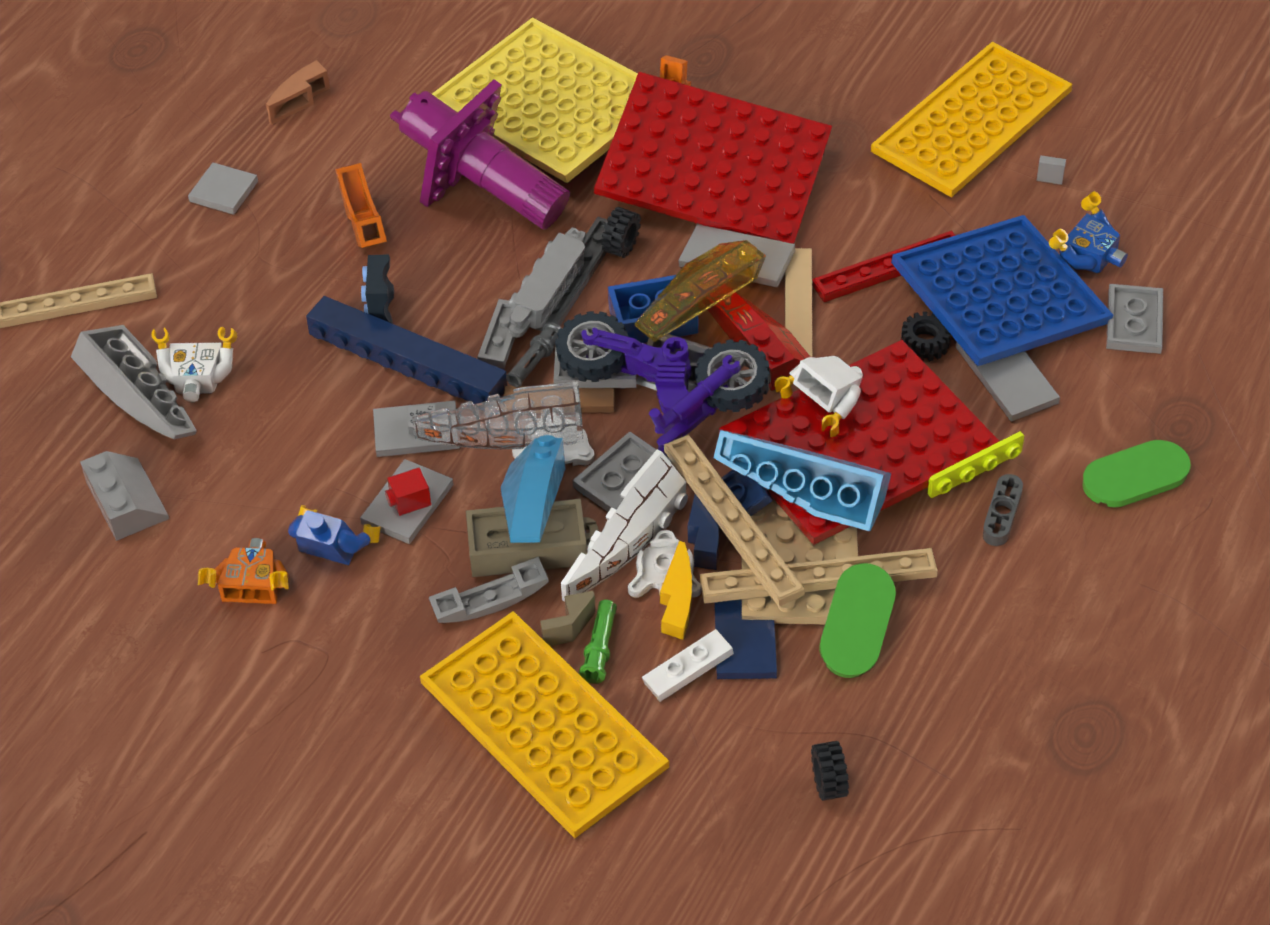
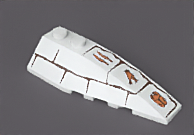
(645, 510)

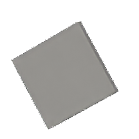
(223, 188)

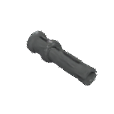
(519, 373)

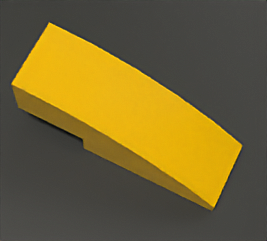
(677, 594)

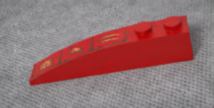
(748, 323)

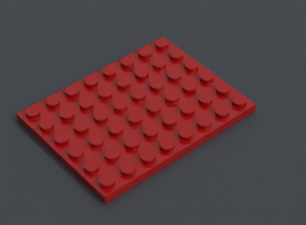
(713, 159)
(899, 425)

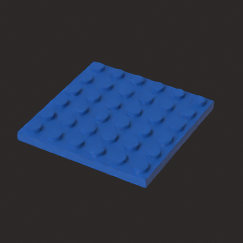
(1001, 289)

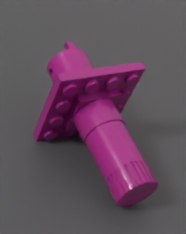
(465, 146)

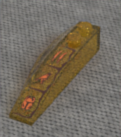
(701, 286)

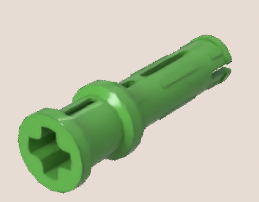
(597, 651)

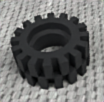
(621, 232)
(926, 325)
(829, 770)

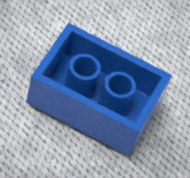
(632, 299)

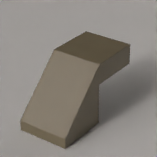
(566, 628)

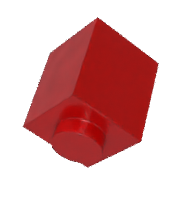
(408, 491)

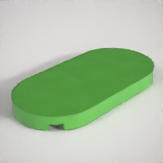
(1136, 473)
(857, 620)

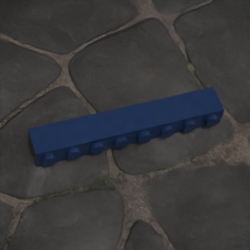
(405, 351)

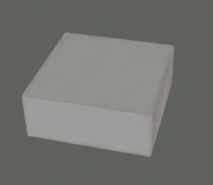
(1051, 170)

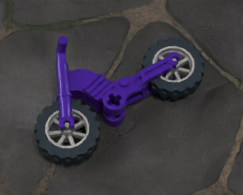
(717, 372)

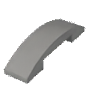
(491, 596)

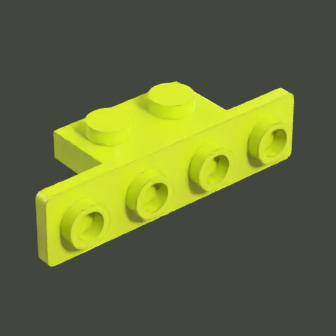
(976, 464)

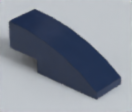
(704, 533)

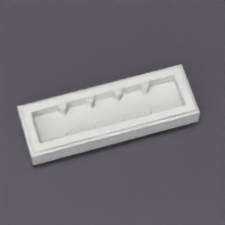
(687, 665)

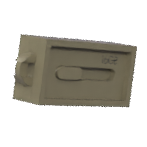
(559, 547)

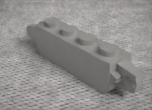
(547, 282)

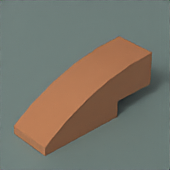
(297, 92)

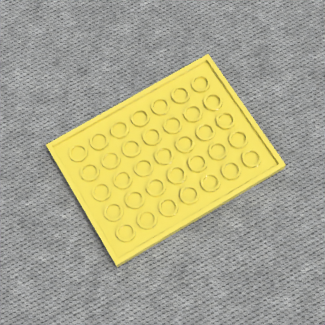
(555, 97)

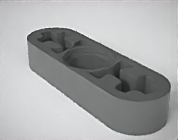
(1005, 520)

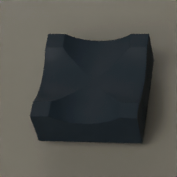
(378, 289)

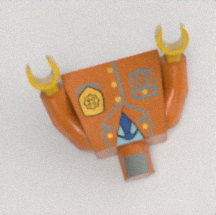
(247, 575)

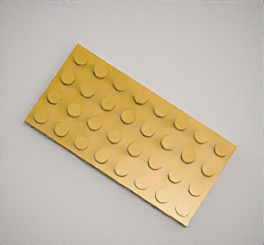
(971, 119)
(544, 723)

